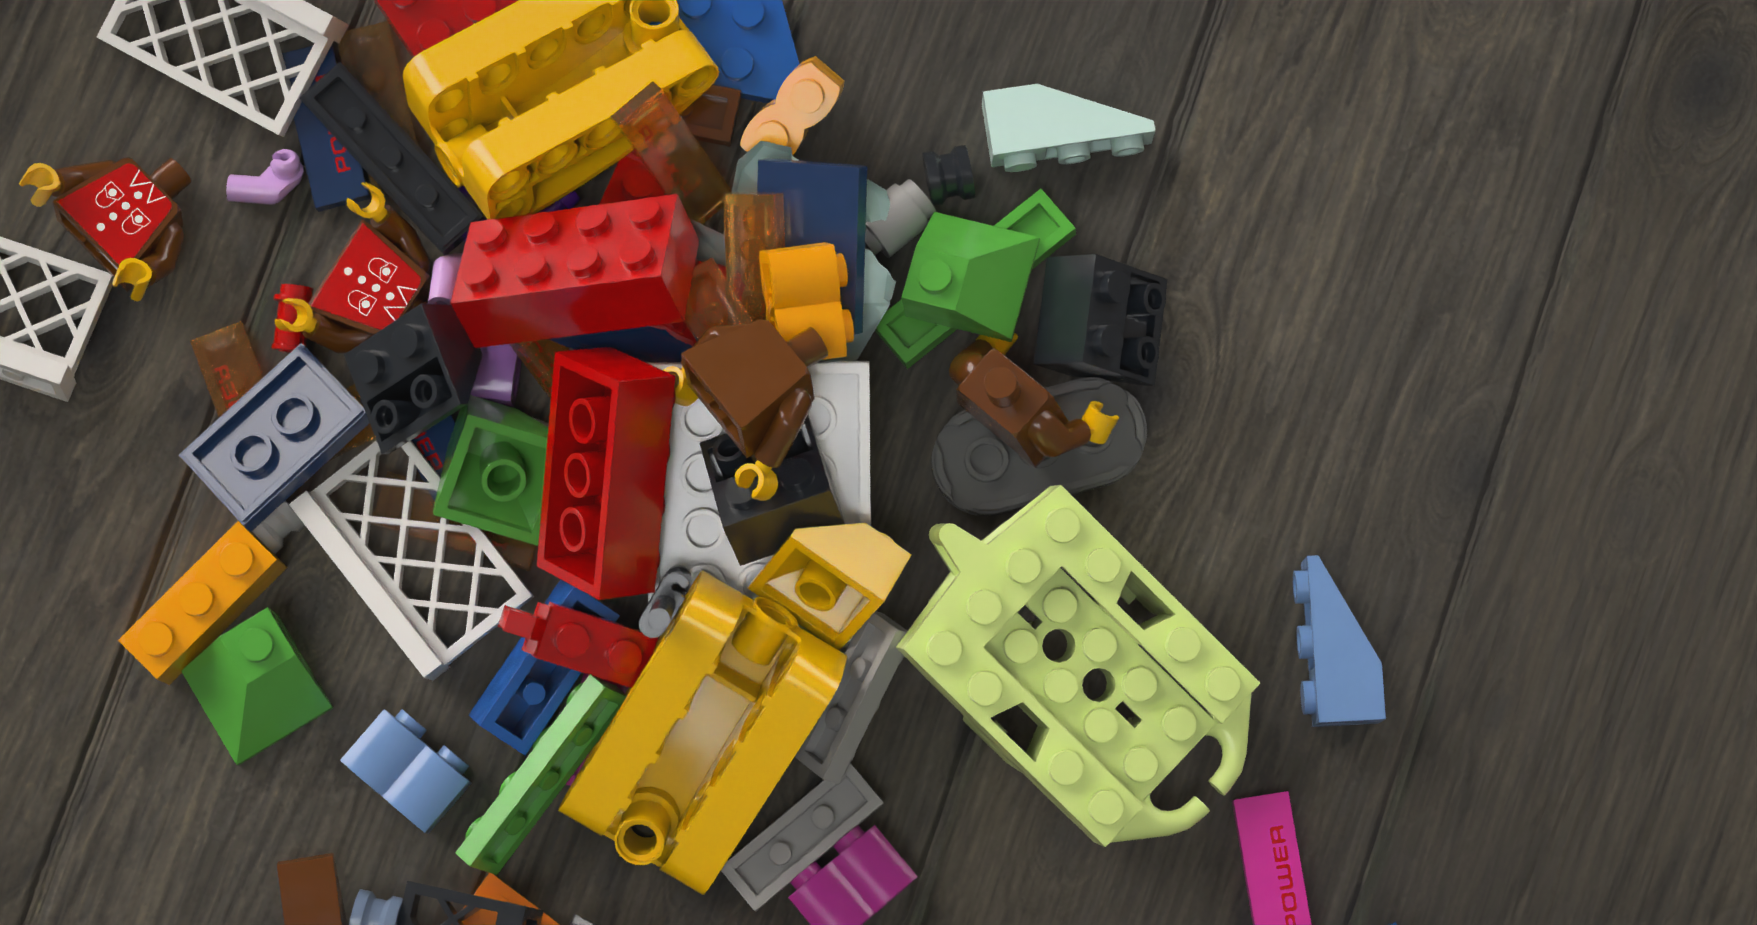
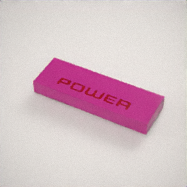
(1271, 860)

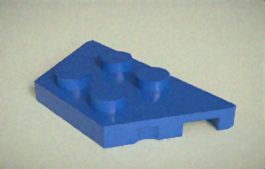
(745, 41)

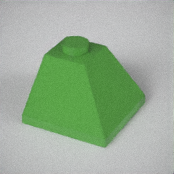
(969, 276)
(494, 471)
(255, 686)

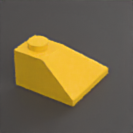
(832, 577)

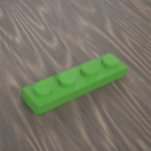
(1036, 216)
(541, 776)

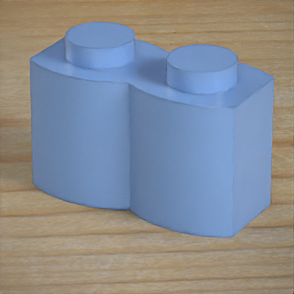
(407, 770)

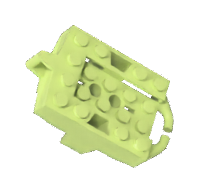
(1083, 749)

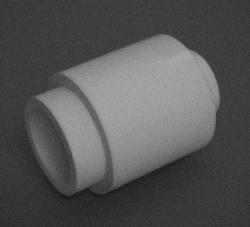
(905, 220)

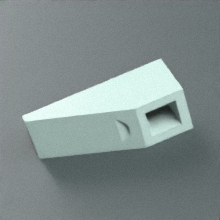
(1046, 123)

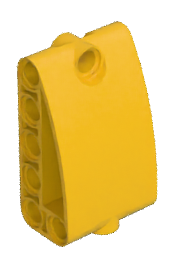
(532, 89)
(705, 732)

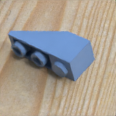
(1342, 665)

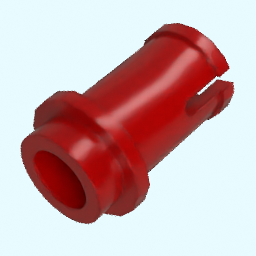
(284, 340)

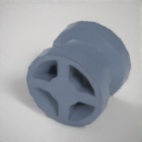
(375, 911)

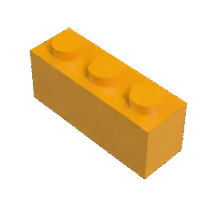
(202, 603)

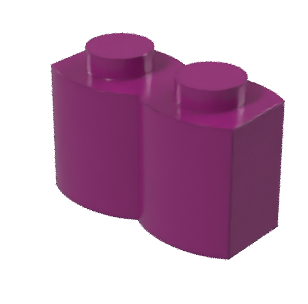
(854, 883)

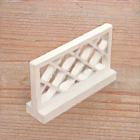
(295, 15)
(33, 366)
(377, 586)

